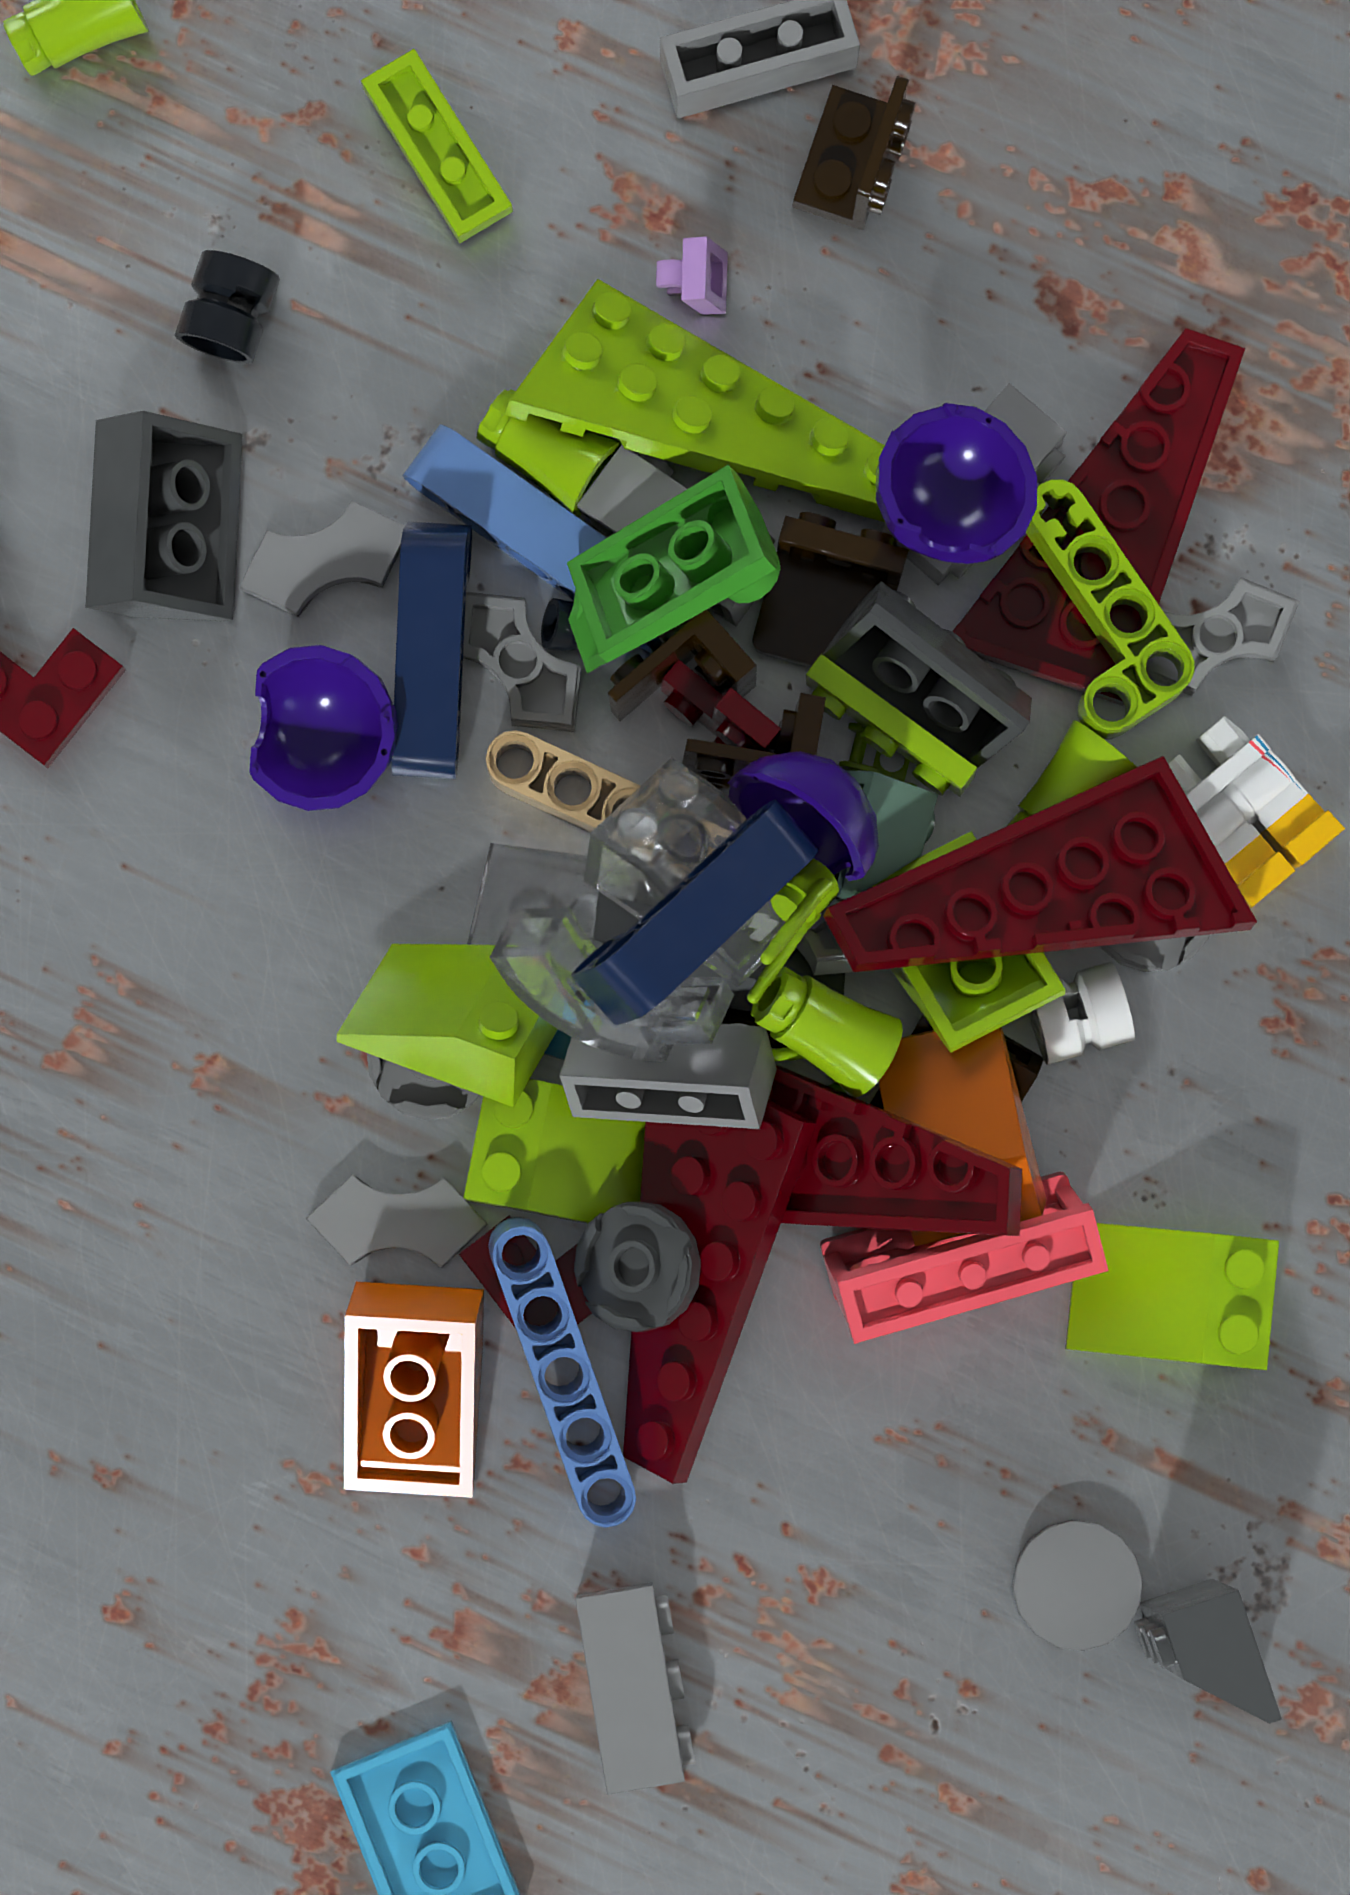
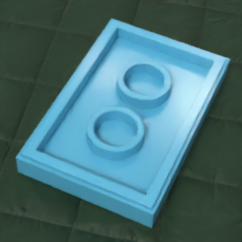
(423, 1819)

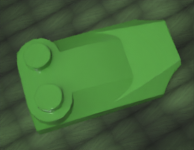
(671, 568)

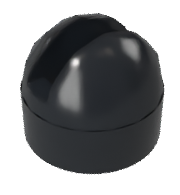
(555, 627)

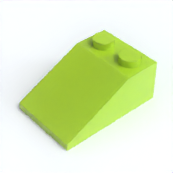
(980, 994)
(449, 1019)
(551, 1162)
(1177, 1297)

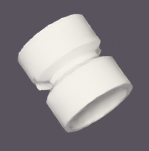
(1102, 1011)

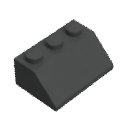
(163, 518)
(930, 675)
(1209, 1643)

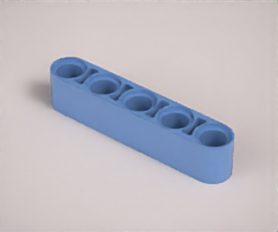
(503, 509)
(571, 1401)

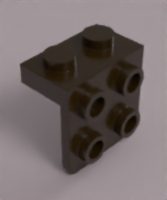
(820, 584)

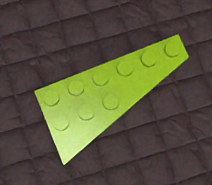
(693, 405)

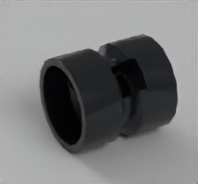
(227, 306)

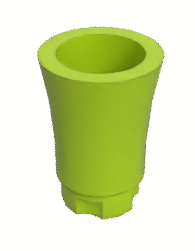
(65, 29)
(549, 457)
(1078, 765)
(829, 1030)

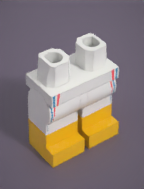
(1254, 810)

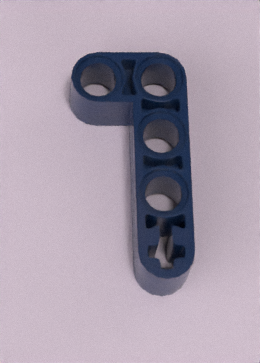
(430, 648)
(696, 917)

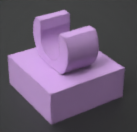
(697, 277)

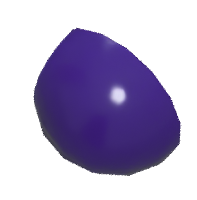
(956, 484)
(322, 728)
(820, 800)

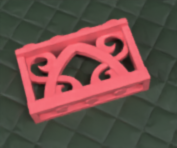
(894, 1285)

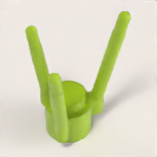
(800, 907)

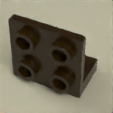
(849, 155)
(718, 658)
(720, 762)

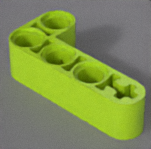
(1094, 601)

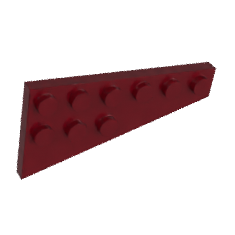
(1142, 490)
(1077, 875)
(889, 1171)
(732, 1198)

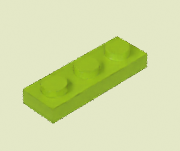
(436, 146)
(890, 729)

